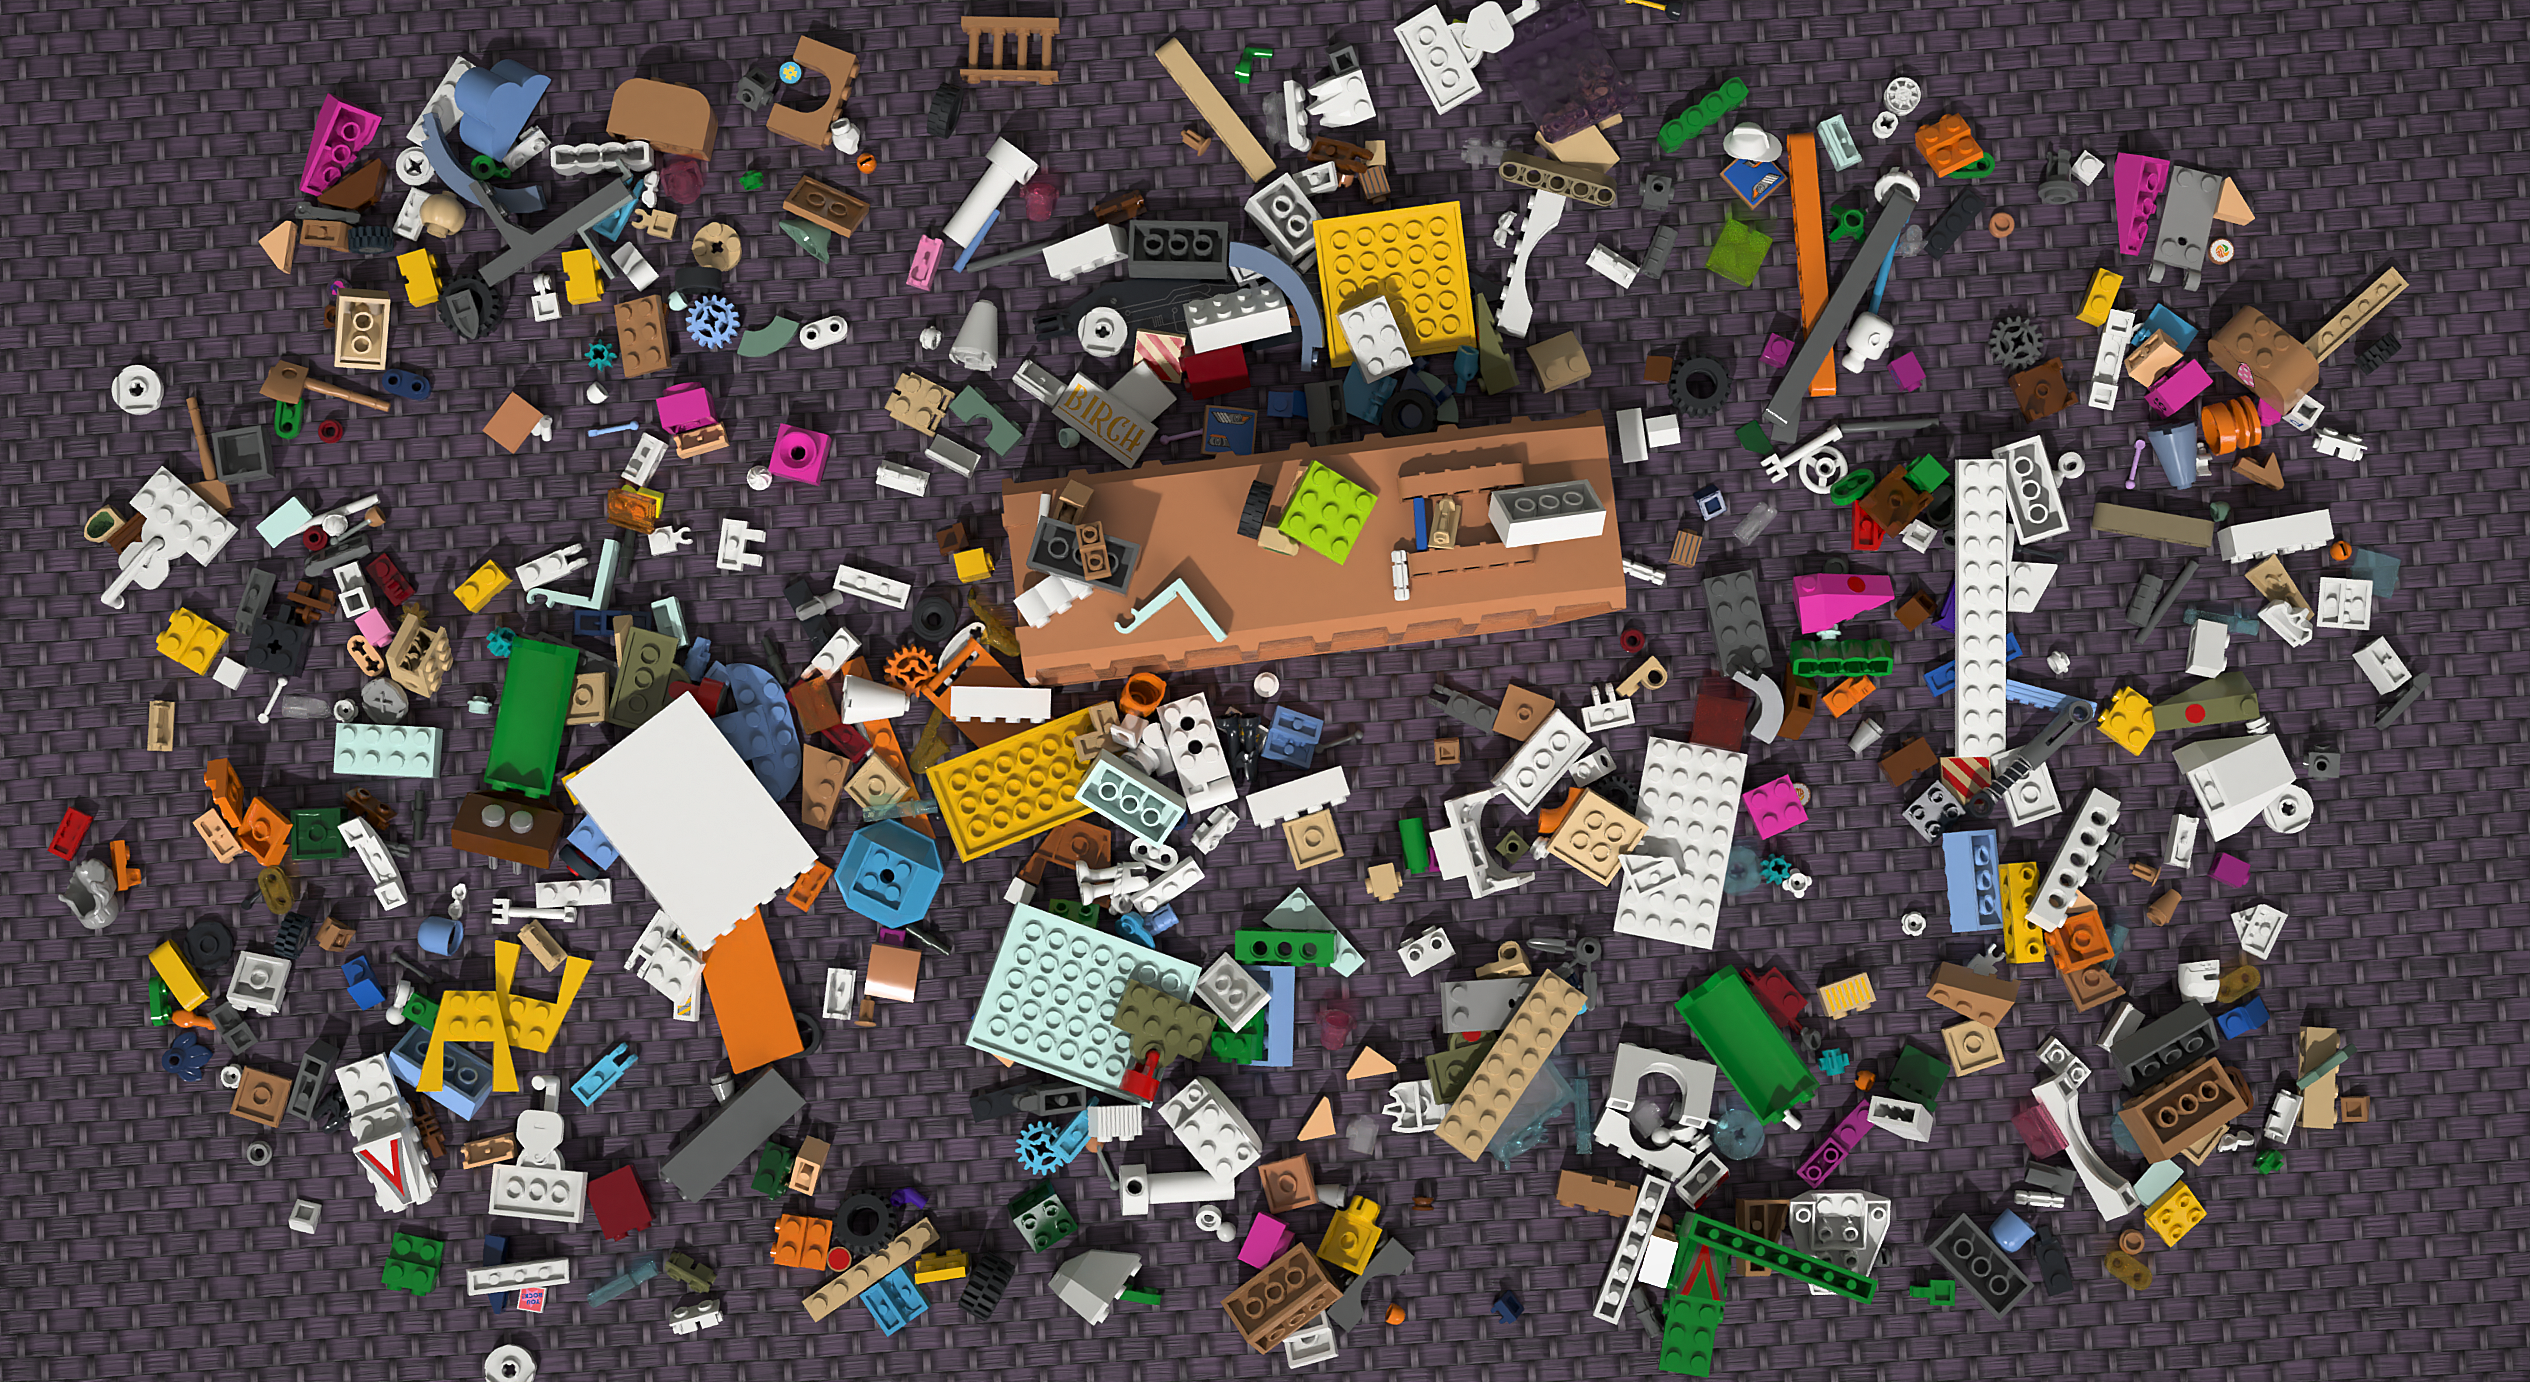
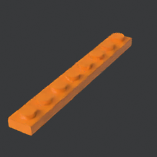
(886, 744)

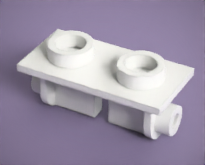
(532, 143)
(1612, 265)
(2348, 446)
(902, 478)
(1223, 822)
(2287, 1107)
(685, 1318)

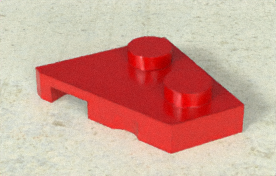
(1865, 532)

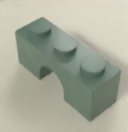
(972, 405)

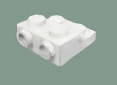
(258, 983)

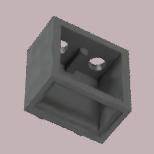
(243, 455)

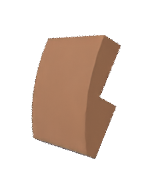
(893, 972)

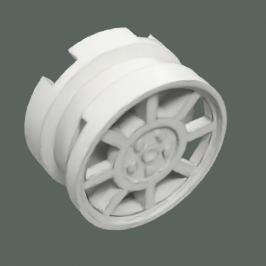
(1901, 96)
(1141, 758)

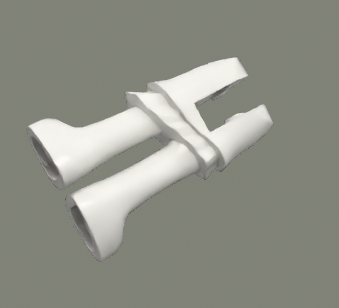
(1122, 874)

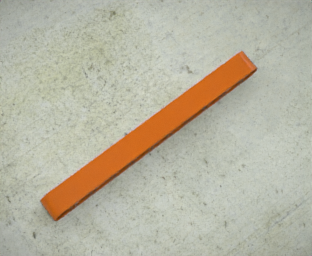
(1809, 248)

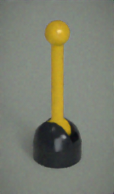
(1672, 9)

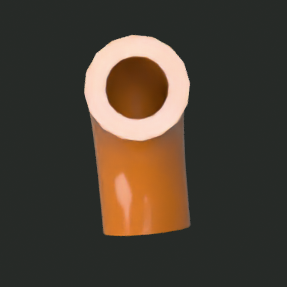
(1551, 819)

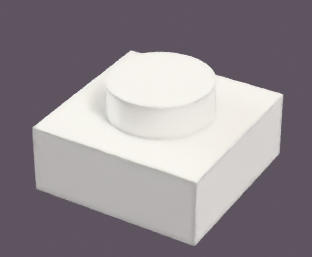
(2086, 168)

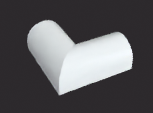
(1155, 738)

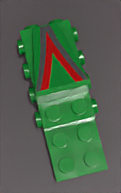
(1693, 1306)

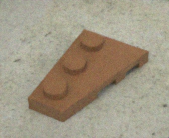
(2089, 985)

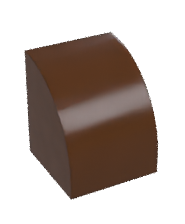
(1916, 610)

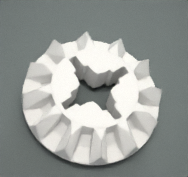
(404, 166)

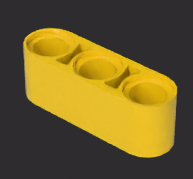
(179, 975)

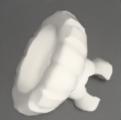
(1896, 180)

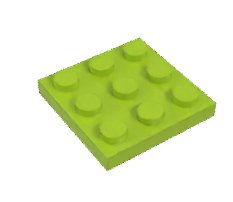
(1327, 512)

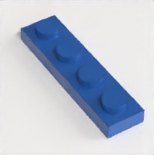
(1943, 677)

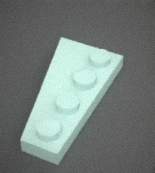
(1301, 913)

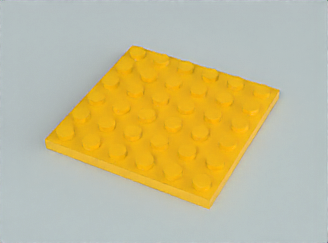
(1412, 260)

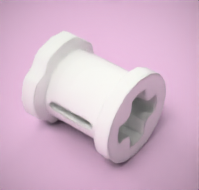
(1883, 132)

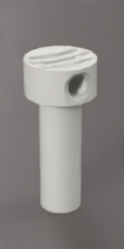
(1007, 167)
(1167, 1188)

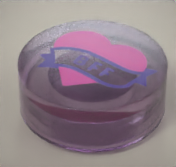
(332, 286)

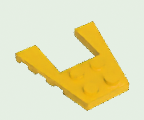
(468, 1018)
(531, 1021)

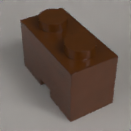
(1912, 756)

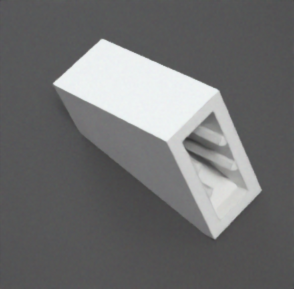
(1901, 1118)

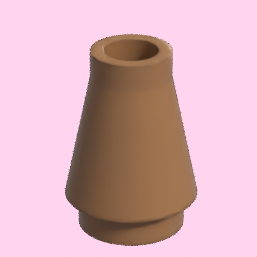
(2163, 909)

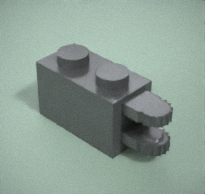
(1052, 1098)

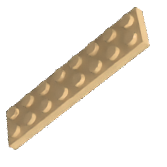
(1510, 1065)

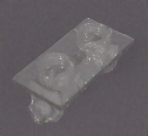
(1275, 108)
(1477, 149)
(1911, 242)

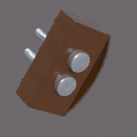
(508, 828)

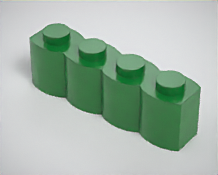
(1698, 116)
(1836, 658)

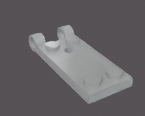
(2189, 215)
(1482, 1003)

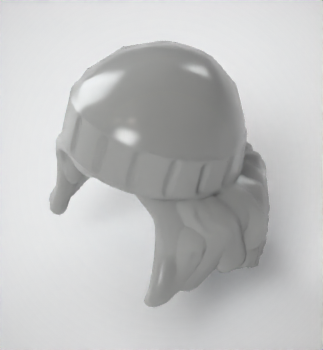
(92, 894)

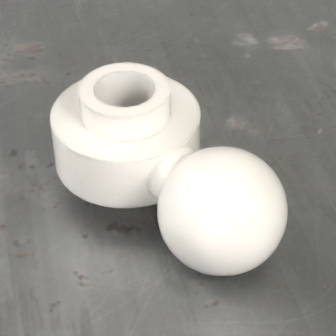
(2064, 465)
(402, 995)
(1663, 1136)
(1225, 1230)

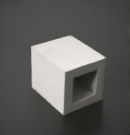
(2304, 413)

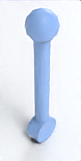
(634, 425)

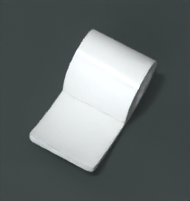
(634, 266)

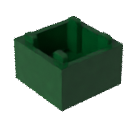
(317, 835)

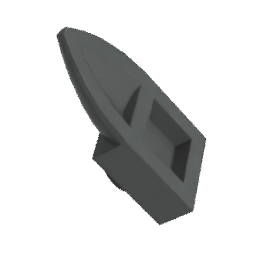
(464, 312)

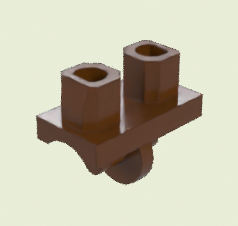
(324, 602)

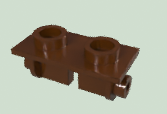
(1120, 209)
(361, 801)

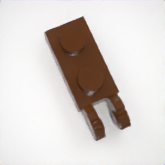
(1341, 153)

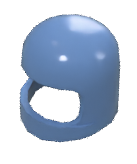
(435, 934)
(2010, 1232)

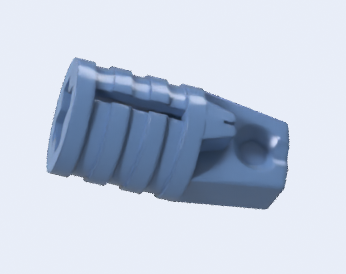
(698, 659)
(1160, 920)

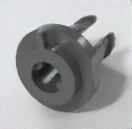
(2058, 184)

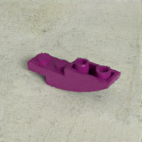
(1836, 1144)

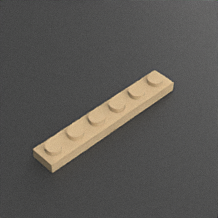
(2355, 314)
(871, 1269)

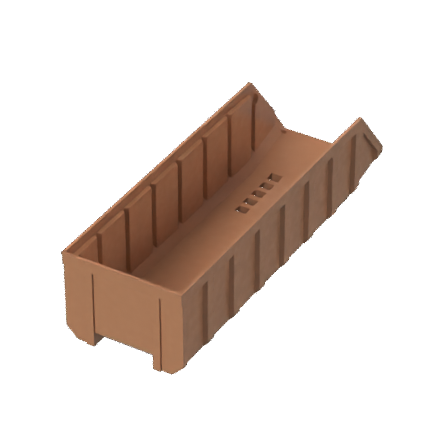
(1306, 602)

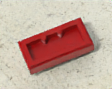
(70, 833)

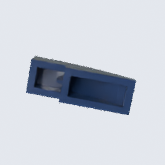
(600, 623)
(495, 1254)

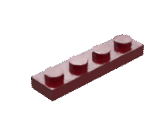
(843, 736)

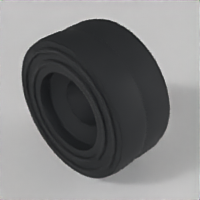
(934, 605)

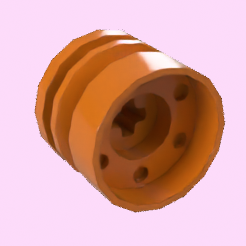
(2231, 425)

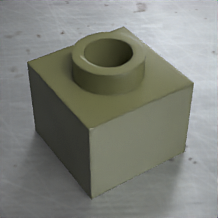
(1502, 847)

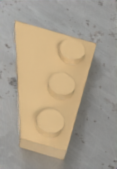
(2276, 584)

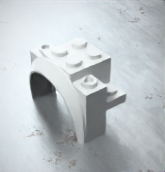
(1462, 848)
(1212, 1129)

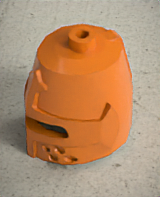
(1141, 694)

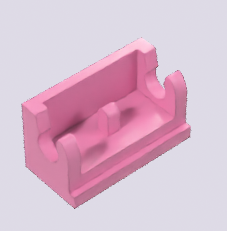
(925, 263)

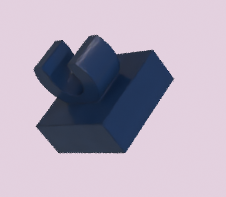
(1508, 1307)

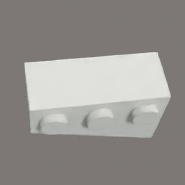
(1087, 251)

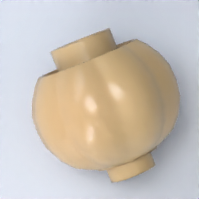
(442, 214)

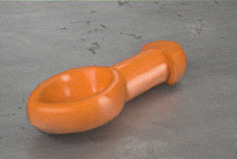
(188, 1019)

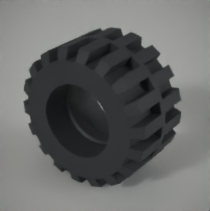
(491, 307)
(1708, 367)
(851, 1207)
(986, 1286)

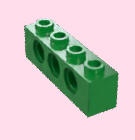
(1323, 940)

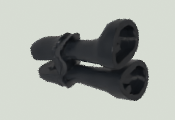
(1247, 758)
(338, 1105)

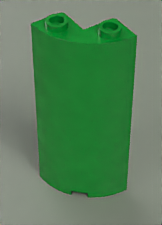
(531, 717)
(1747, 1046)

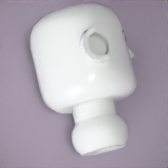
(1867, 340)

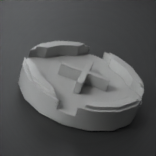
(384, 701)

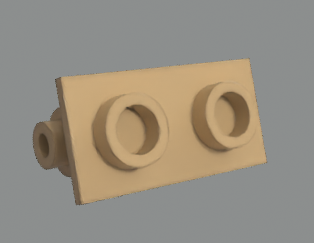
(1444, 524)
(161, 726)
(542, 945)

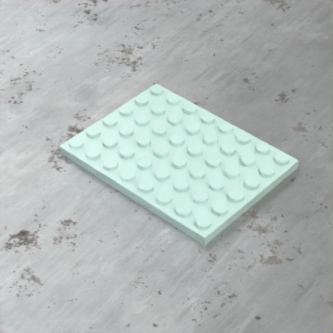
(1057, 995)

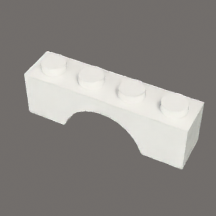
(1671, 1159)

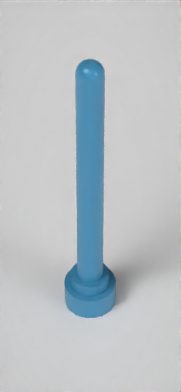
(1882, 277)

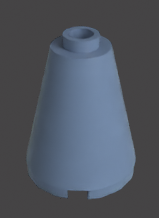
(2176, 451)

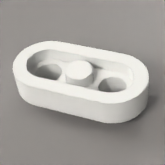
(823, 332)
(1153, 855)

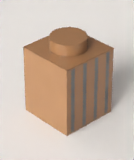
(1374, 185)
(1685, 548)

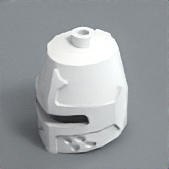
(2199, 981)

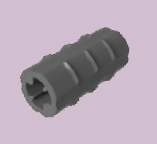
(1659, 252)
(2144, 600)

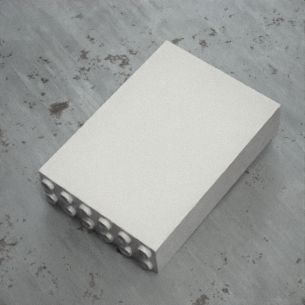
(692, 822)

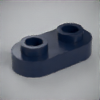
(406, 384)

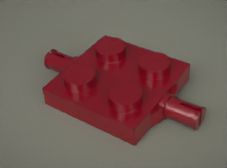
(1777, 997)

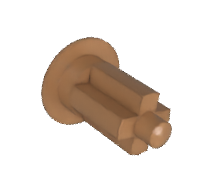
(1196, 141)
(2145, 872)
(866, 1012)

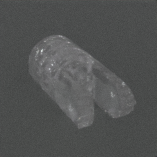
(1754, 523)
(304, 707)

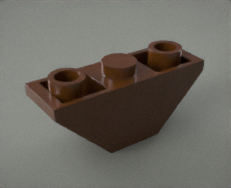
(358, 189)
(1799, 703)

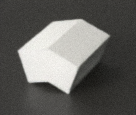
(1662, 431)

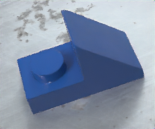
(1287, 405)
(363, 983)
(2242, 1018)

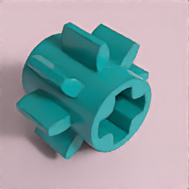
(595, 358)
(501, 641)
(1772, 875)
(1833, 1061)

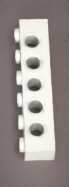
(2041, 910)
(1631, 1249)

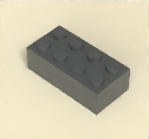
(1178, 249)
(1058, 554)
(1736, 621)
(2164, 1047)
(1978, 1265)

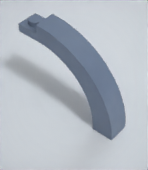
(458, 178)
(1294, 286)

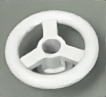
(1831, 465)

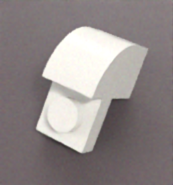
(356, 592)

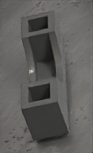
(1390, 1259)

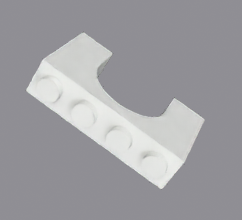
(1693, 1077)

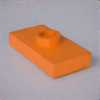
(809, 886)

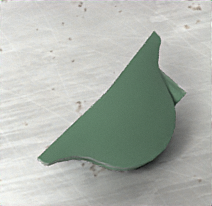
(809, 236)

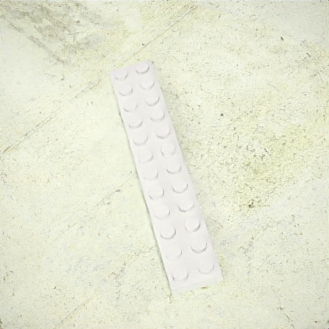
(1980, 607)

